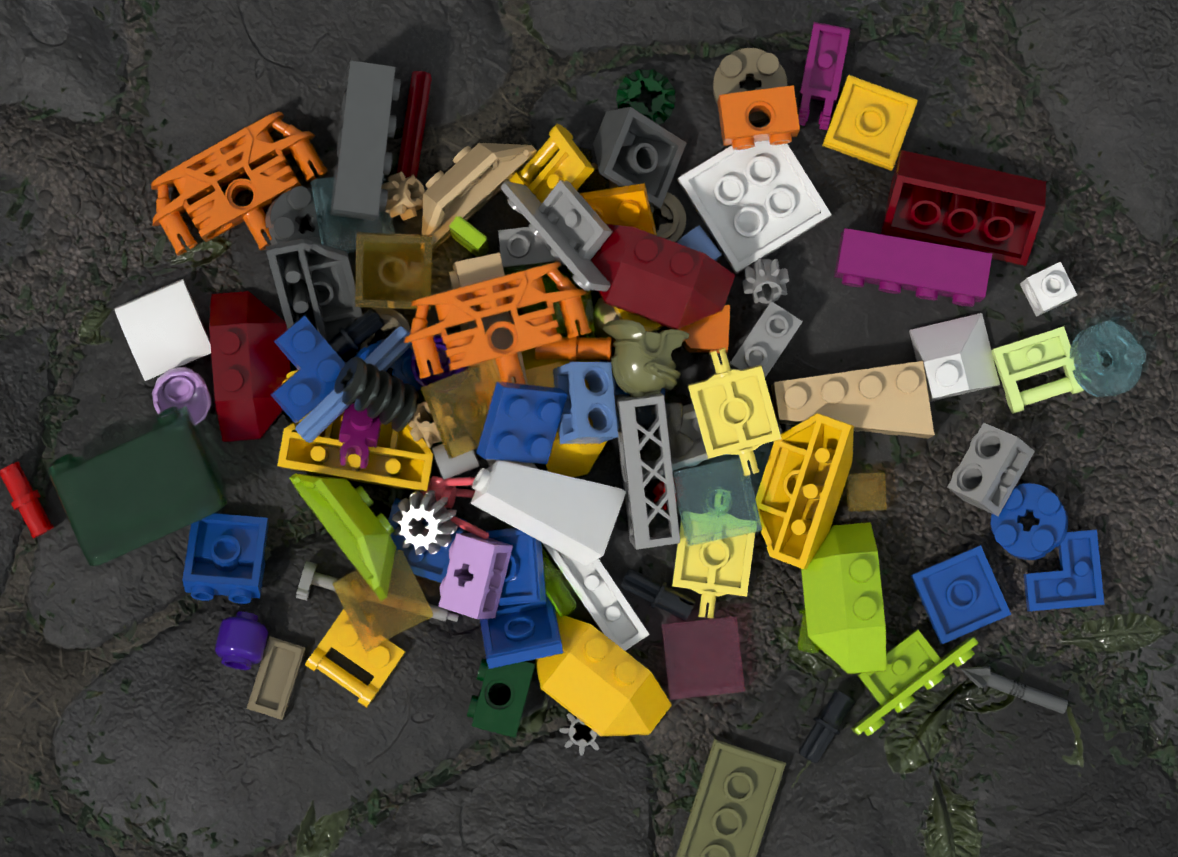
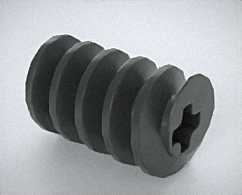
(378, 392)

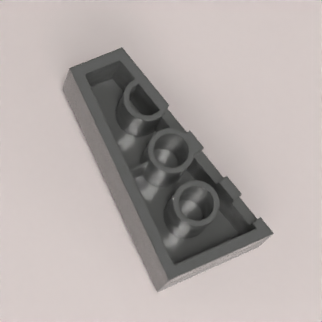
(364, 141)

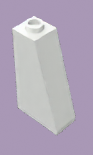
(551, 507)

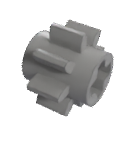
(765, 281)
(581, 742)

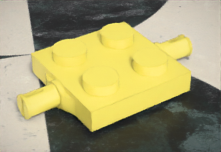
(734, 411)
(714, 568)

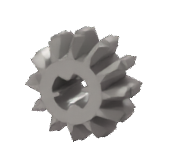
(412, 514)

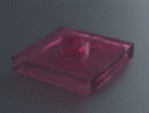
(703, 658)

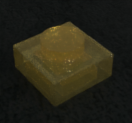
(866, 492)

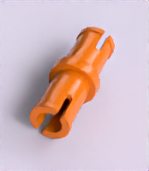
(577, 349)

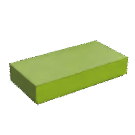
(469, 237)

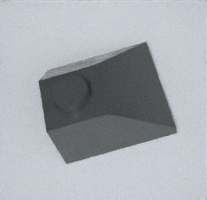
(637, 151)

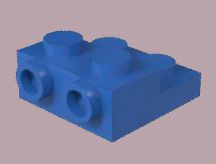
(226, 557)

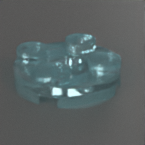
(1125, 354)

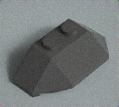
(314, 284)

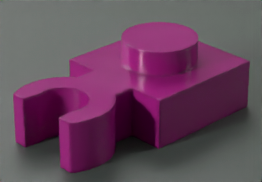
(358, 434)

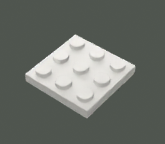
(753, 200)

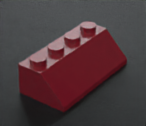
(964, 207)

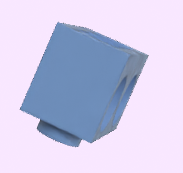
(580, 403)

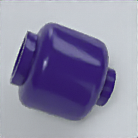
(241, 641)

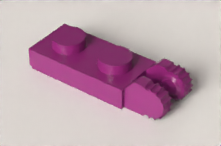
(823, 70)

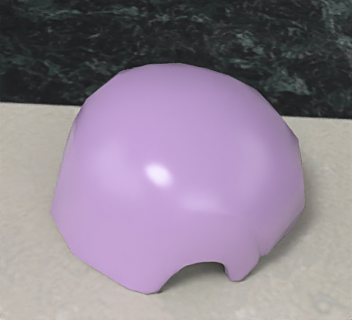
(182, 388)

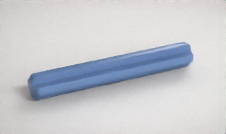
(332, 405)

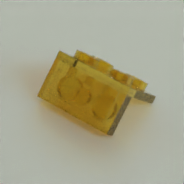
(380, 620)

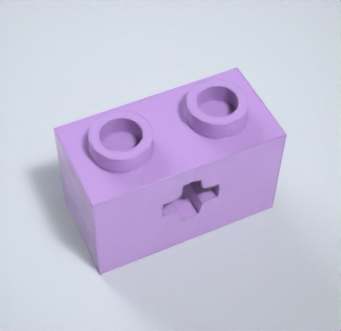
(476, 594)

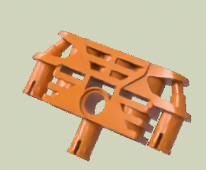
(204, 175)
(490, 299)

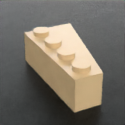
(871, 399)

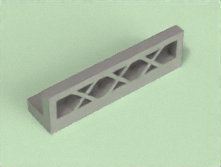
(632, 471)

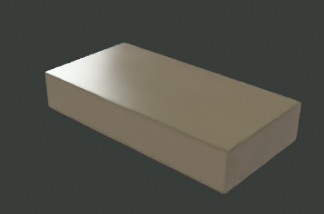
(276, 678)

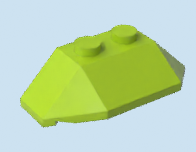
(352, 526)
(846, 599)

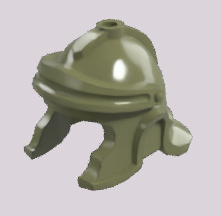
(643, 358)

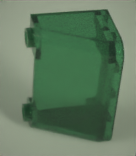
(139, 488)

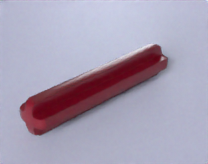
(414, 123)

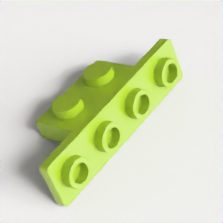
(908, 668)

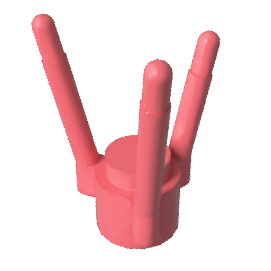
(448, 489)

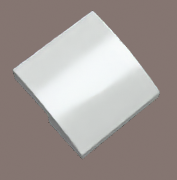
(163, 329)

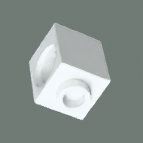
(1048, 289)

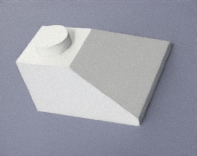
(955, 356)

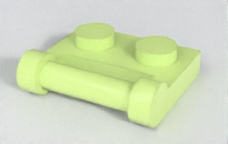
(1033, 357)

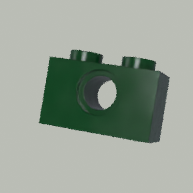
(507, 717)

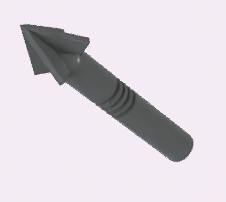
(984, 677)

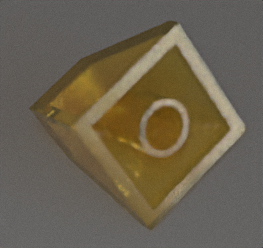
(393, 269)

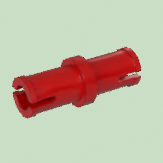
(26, 499)

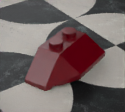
(660, 278)
(245, 364)

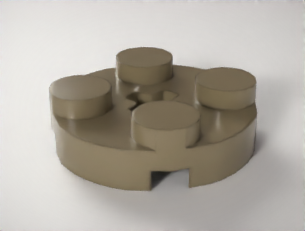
(745, 63)

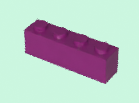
(912, 266)

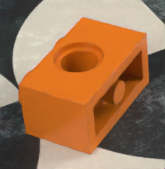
(776, 103)

